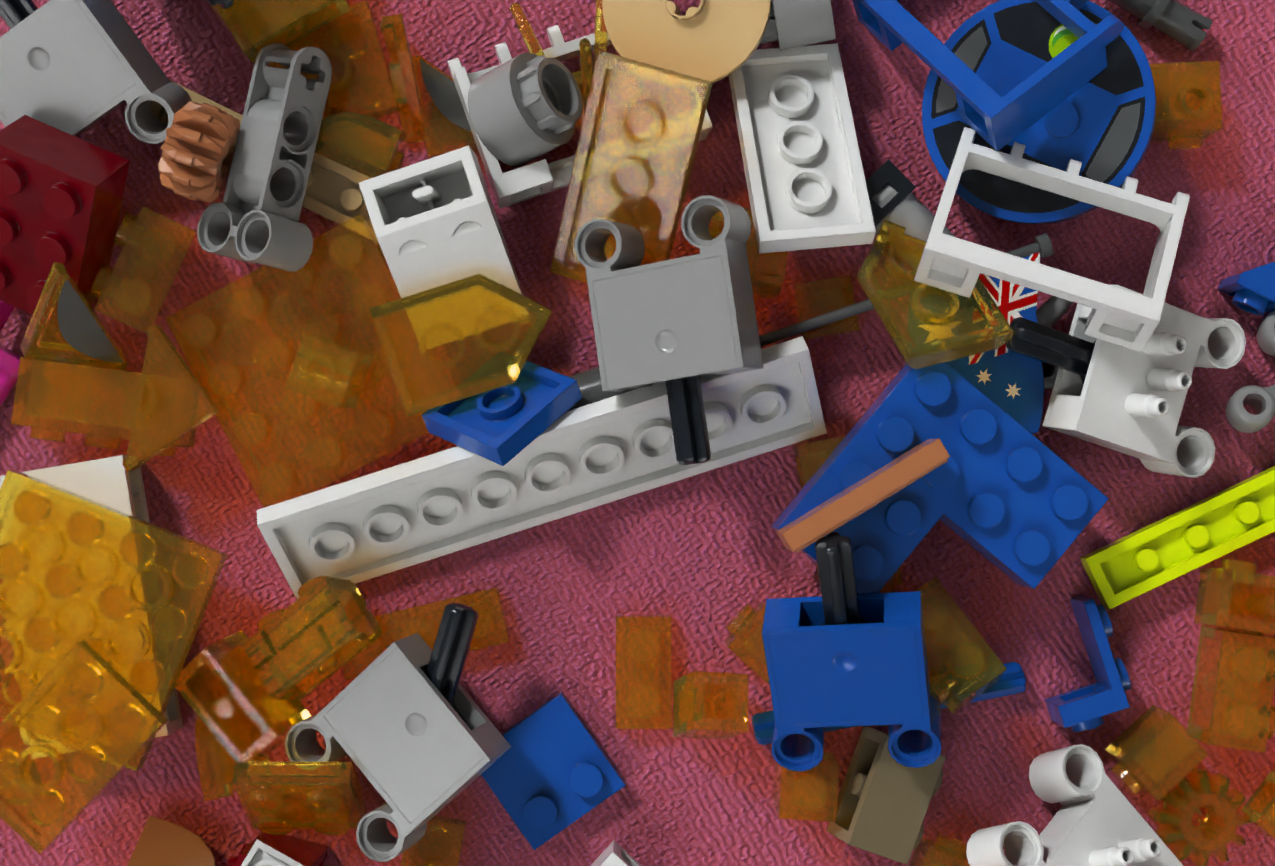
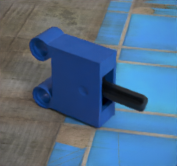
(848, 664)

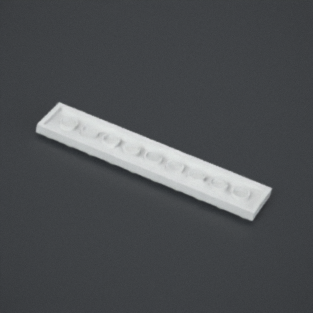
(572, 466)

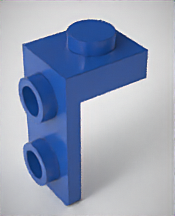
(1086, 706)

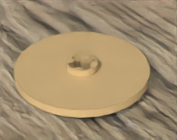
(702, 44)

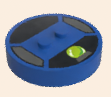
(1100, 124)

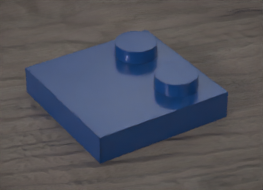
(508, 417)
(551, 771)

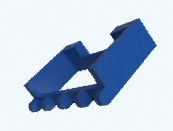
(989, 114)

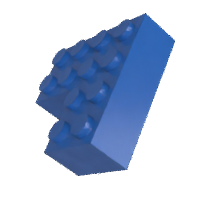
(995, 491)

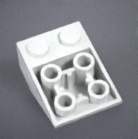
(438, 223)

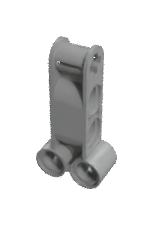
(271, 163)

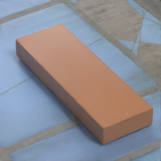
(863, 495)

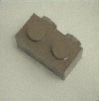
(883, 800)

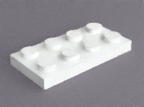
(800, 150)

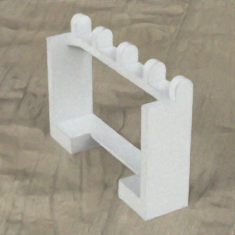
(539, 176)
(1115, 313)

